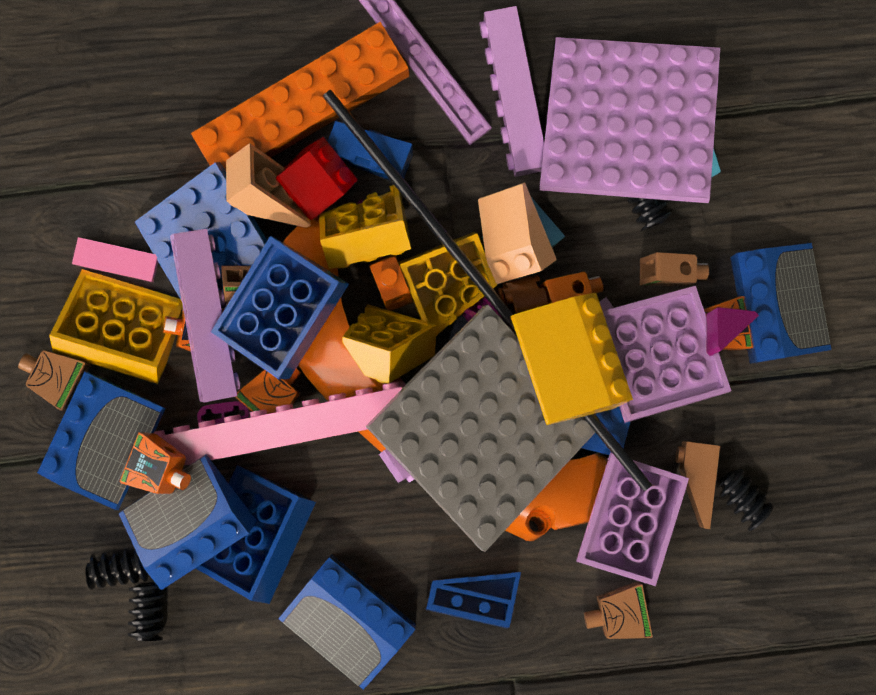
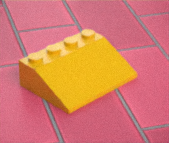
(116, 326)
(571, 358)

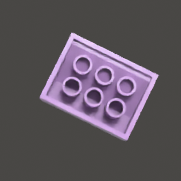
(630, 526)

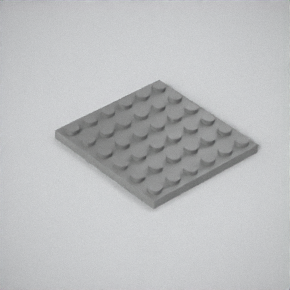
(477, 430)

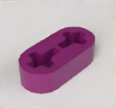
(222, 408)

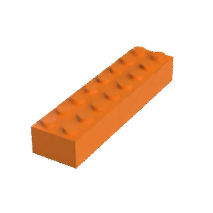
(296, 103)

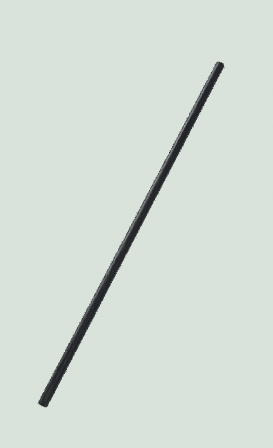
(468, 267)

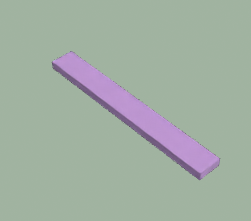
(429, 69)

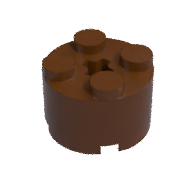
(522, 294)

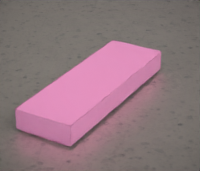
(115, 259)

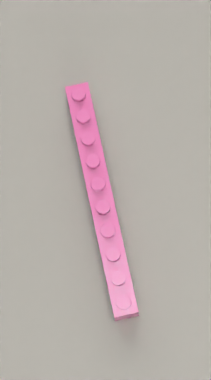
(281, 428)

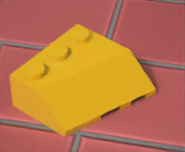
(365, 230)
(440, 284)
(389, 343)

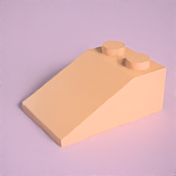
(255, 190)
(513, 234)

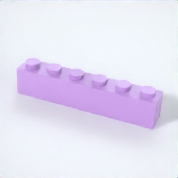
(514, 90)
(201, 311)

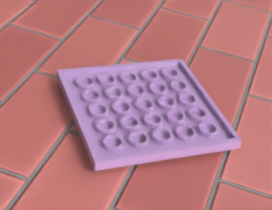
(631, 120)

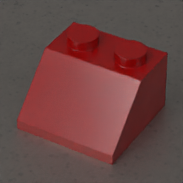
(316, 178)

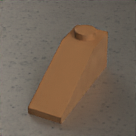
(700, 465)

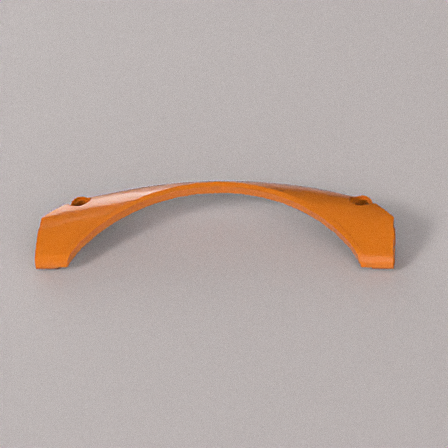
(333, 371)

